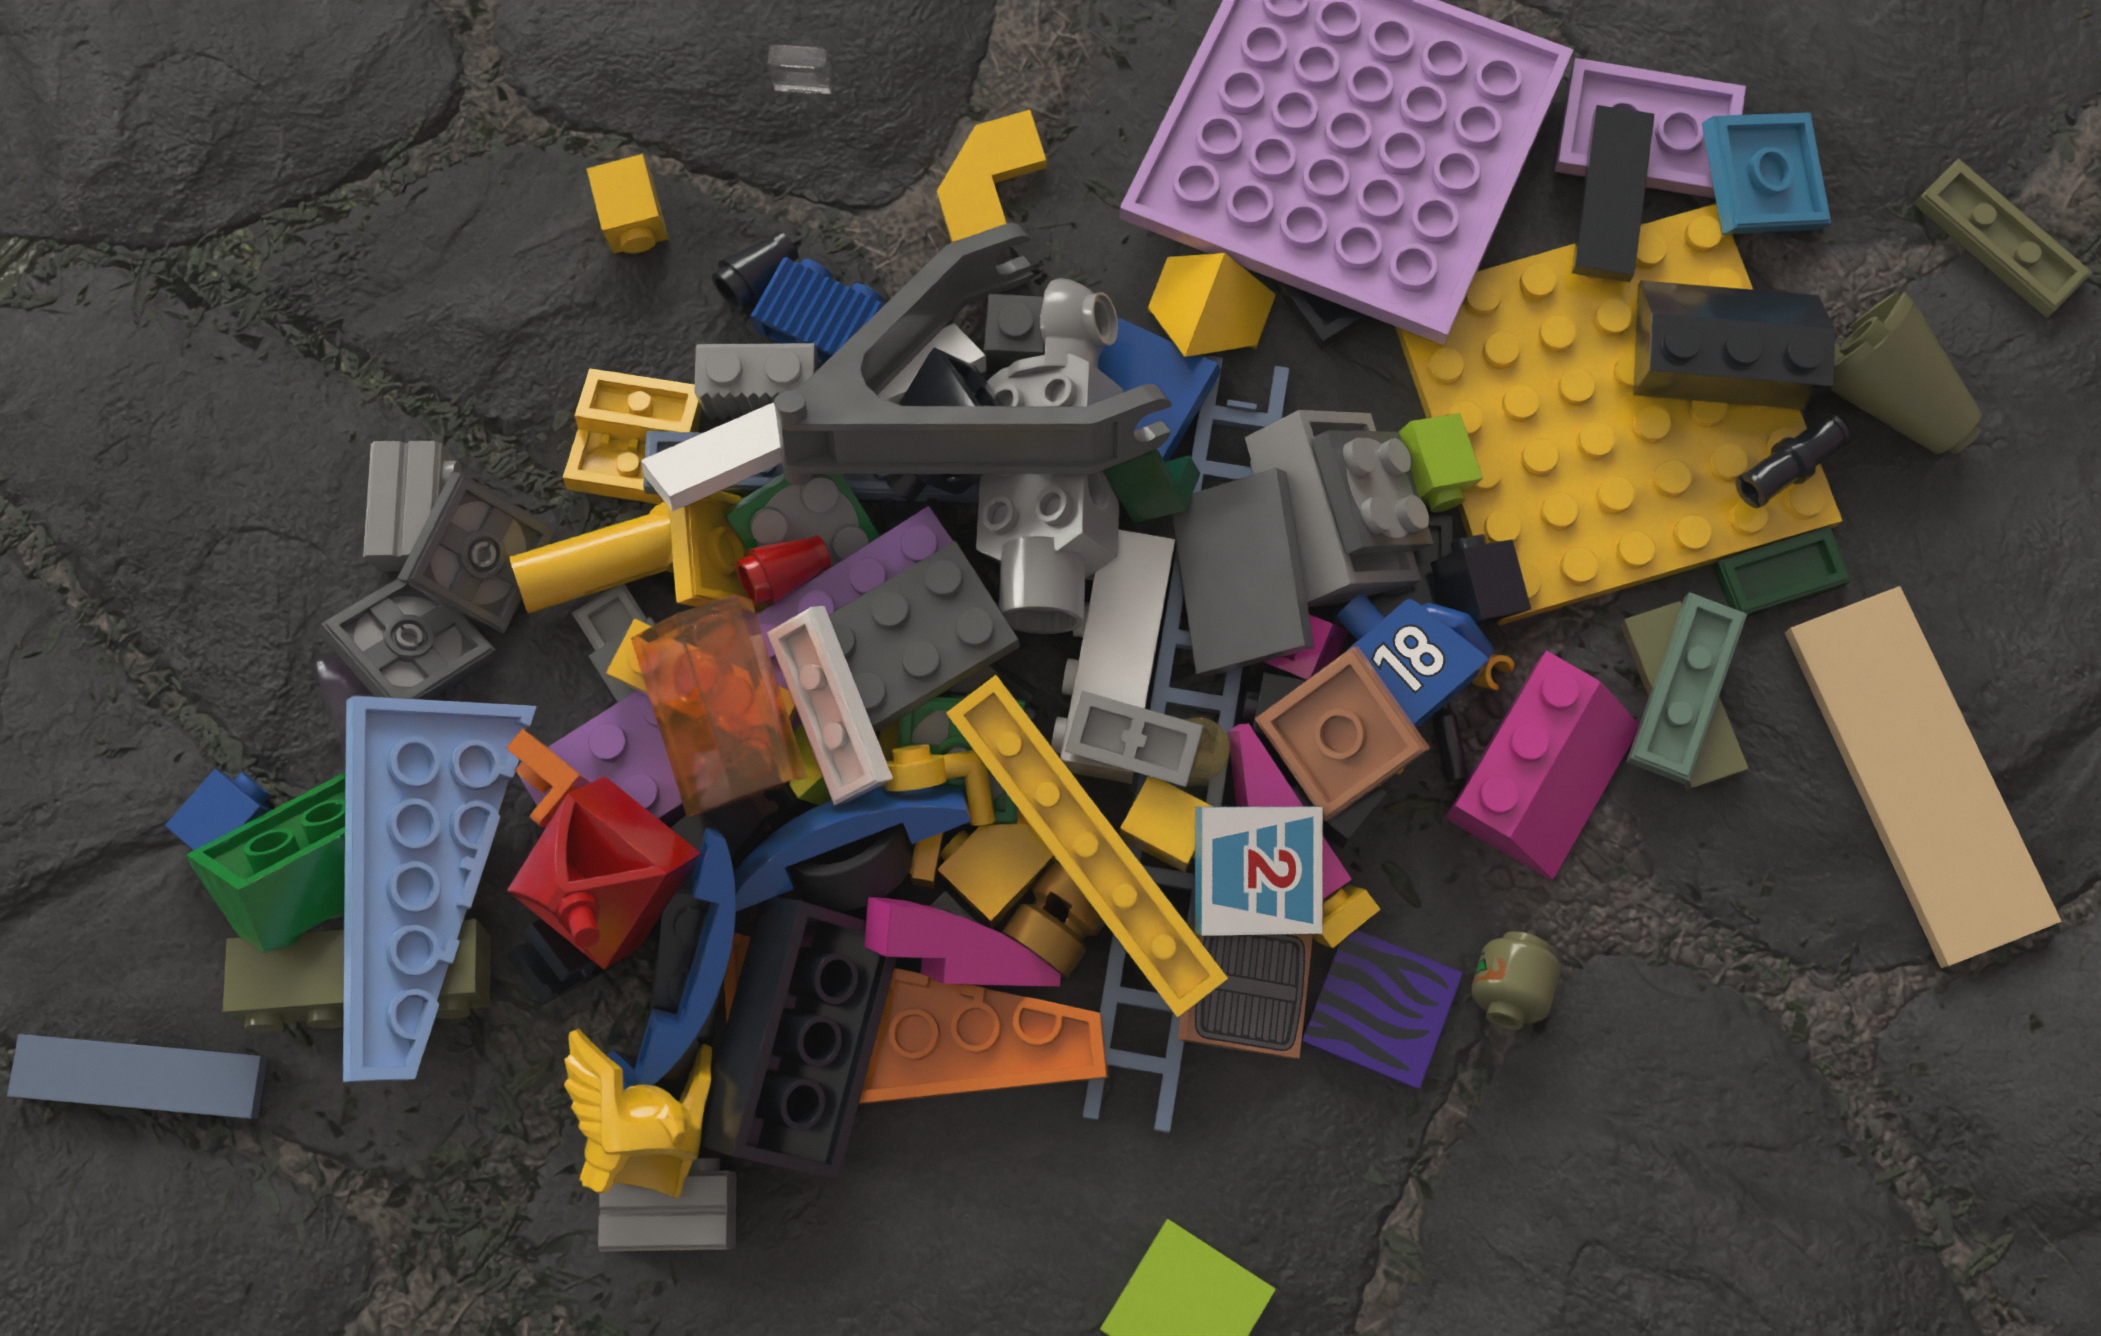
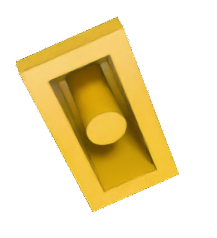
(995, 867)

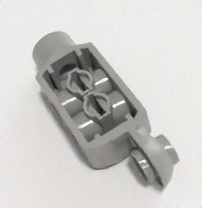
(1053, 527)

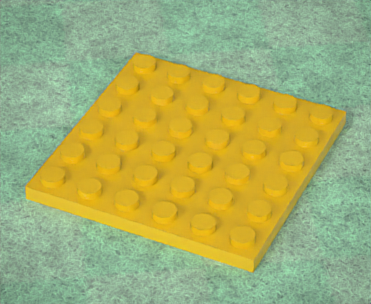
(1572, 462)

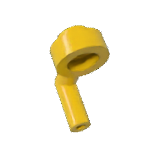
(917, 768)

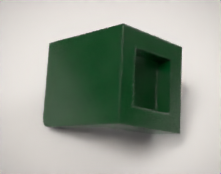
(1152, 486)

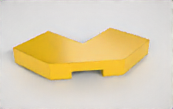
(990, 155)

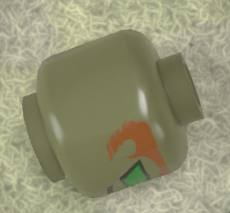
(1516, 980)

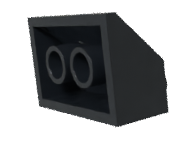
(1732, 345)

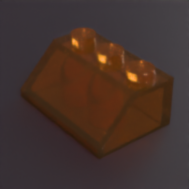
(718, 704)

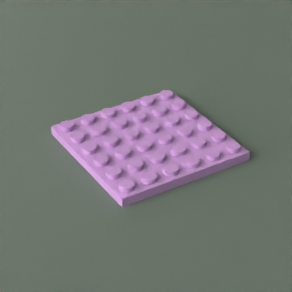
(1350, 148)

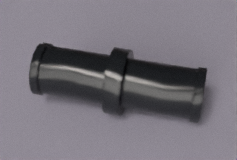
(1792, 460)

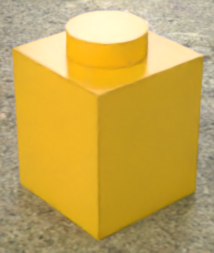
(627, 204)
(1163, 823)

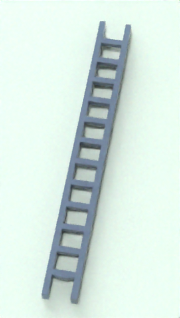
(1236, 415)

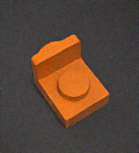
(541, 770)

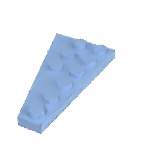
(416, 841)

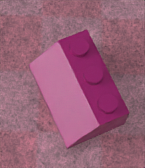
(1545, 766)

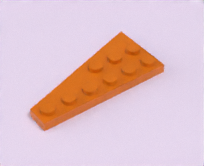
(966, 1038)

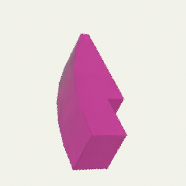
(952, 946)

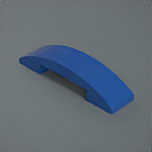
(923, 812)
(669, 1033)

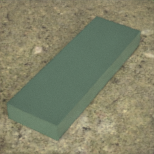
(1686, 688)

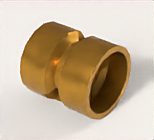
(1042, 933)

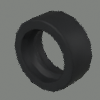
(850, 882)

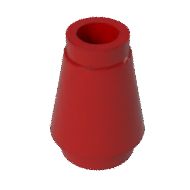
(781, 568)

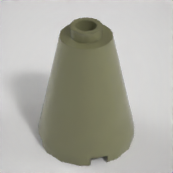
(1905, 377)

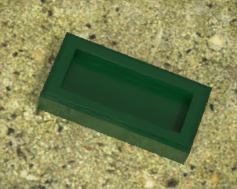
(1782, 572)

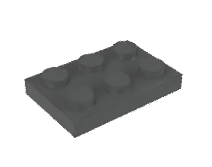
(920, 635)

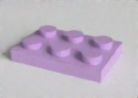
(1680, 107)

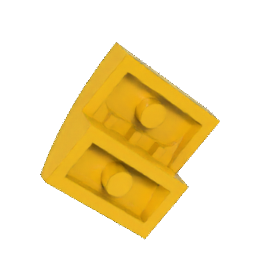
(613, 429)

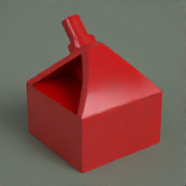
(603, 871)

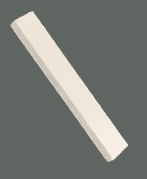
(752, 441)

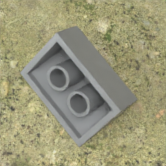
(1327, 570)

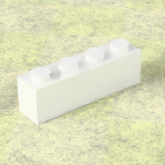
(1118, 638)

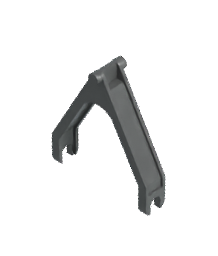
(846, 428)

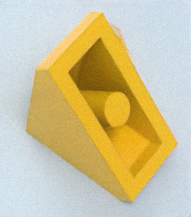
(1210, 304)

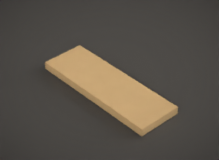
(1922, 777)

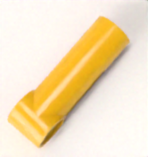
(595, 560)

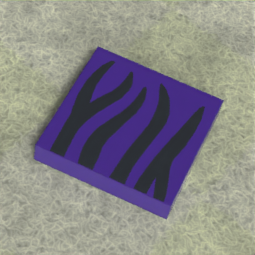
(1382, 1008)

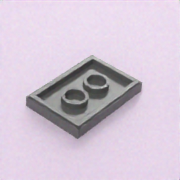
(1242, 574)

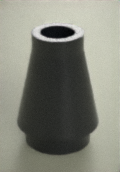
(748, 272)

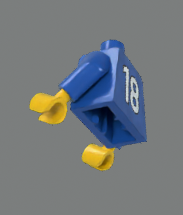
(1423, 652)

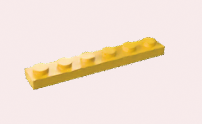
(1087, 846)

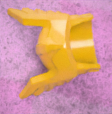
(639, 1132)

